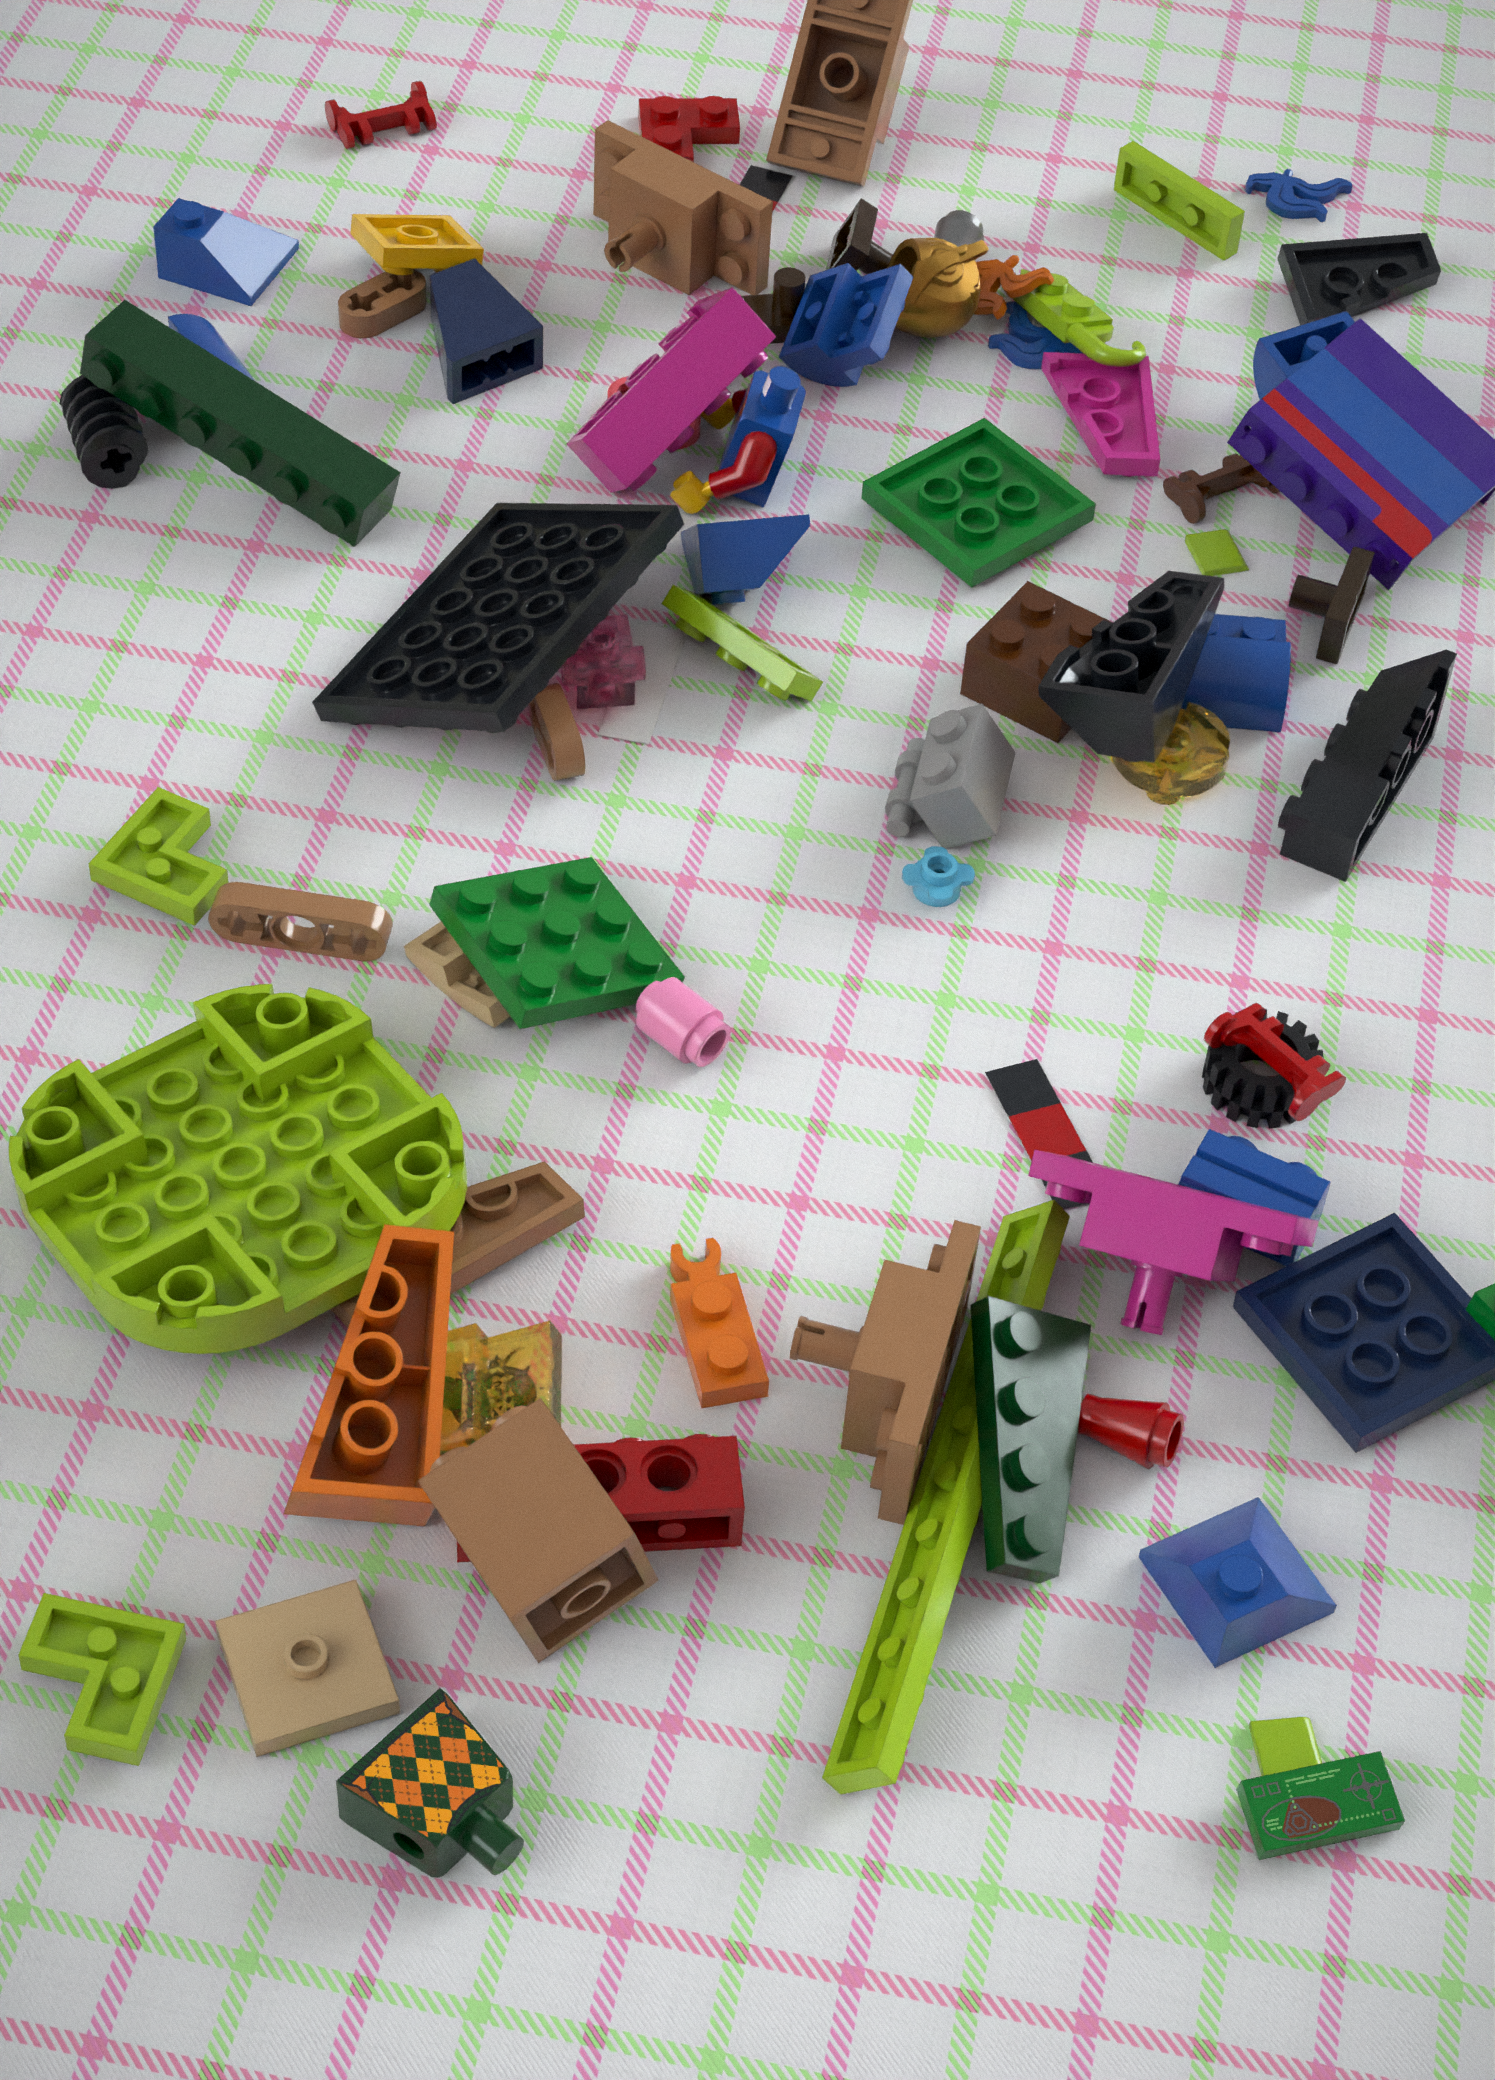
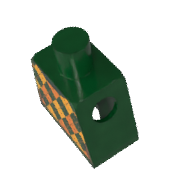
(433, 1793)

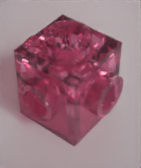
(605, 666)

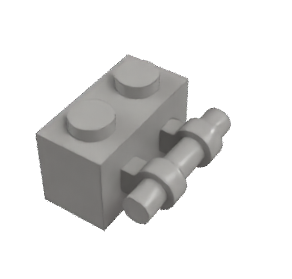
(953, 779)

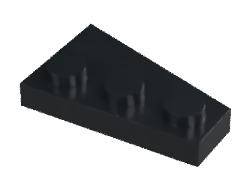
(1356, 273)

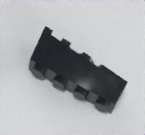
(1365, 765)

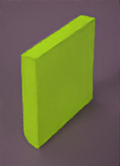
(1215, 553)
(1284, 1744)

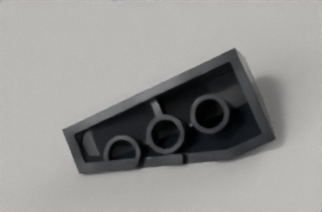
(1135, 672)

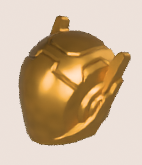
(943, 285)

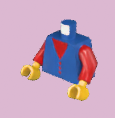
(756, 442)

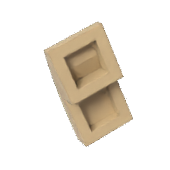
(452, 972)

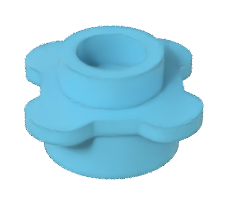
(937, 877)

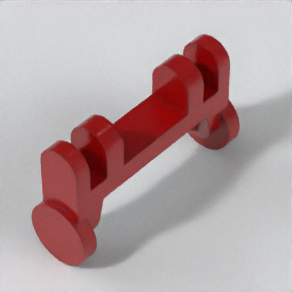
(409, 114)
(1306, 1077)

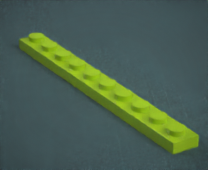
(935, 1533)

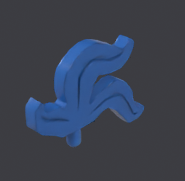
(1283, 188)
(1027, 342)

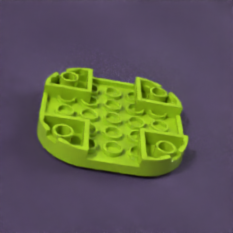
(235, 1169)

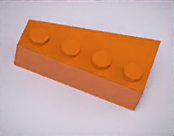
(386, 1390)

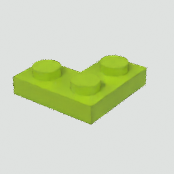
(152, 859)
(119, 1659)

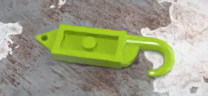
(1078, 321)

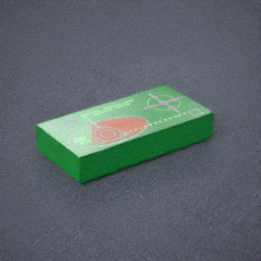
(1320, 1805)

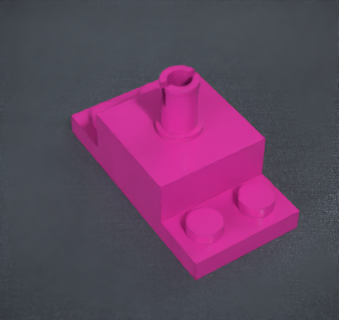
(1165, 1229)

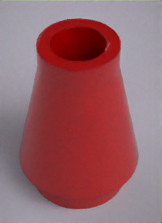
(1133, 1428)

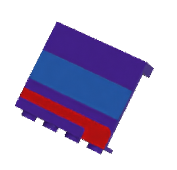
(1369, 450)

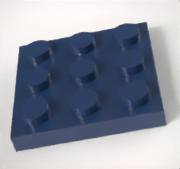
(1371, 1331)

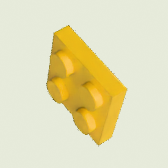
(414, 241)

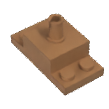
(841, 87)
(677, 216)
(898, 1363)

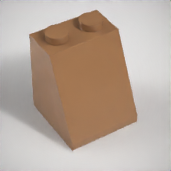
(538, 1528)

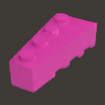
(672, 391)

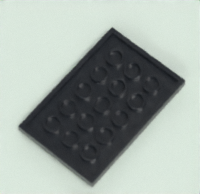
(499, 616)

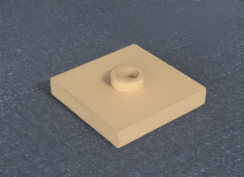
(307, 1667)

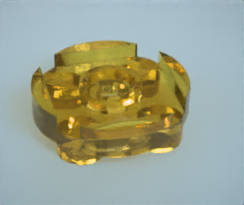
(1184, 772)

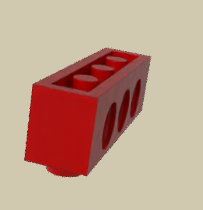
(698, 1515)

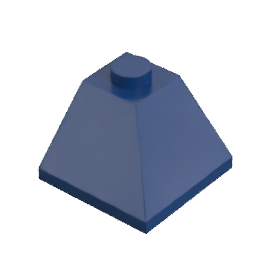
(219, 252)
(738, 554)
(1237, 1582)

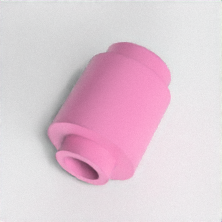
(682, 1022)

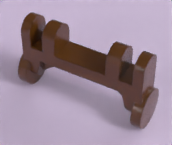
(1192, 490)

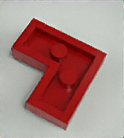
(688, 121)

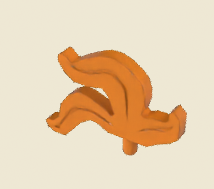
(996, 274)

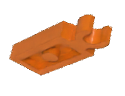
(716, 1330)

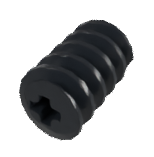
(104, 434)

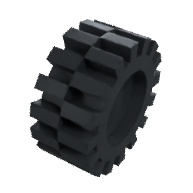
(1252, 1093)

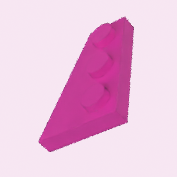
(1109, 410)

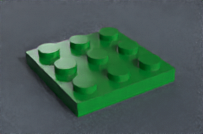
(978, 502)
(553, 940)

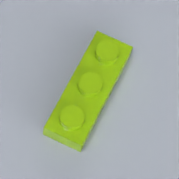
(1178, 200)
(740, 645)

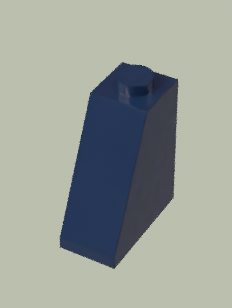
(481, 332)

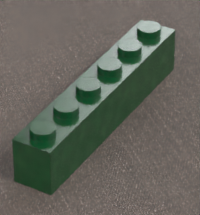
(239, 422)

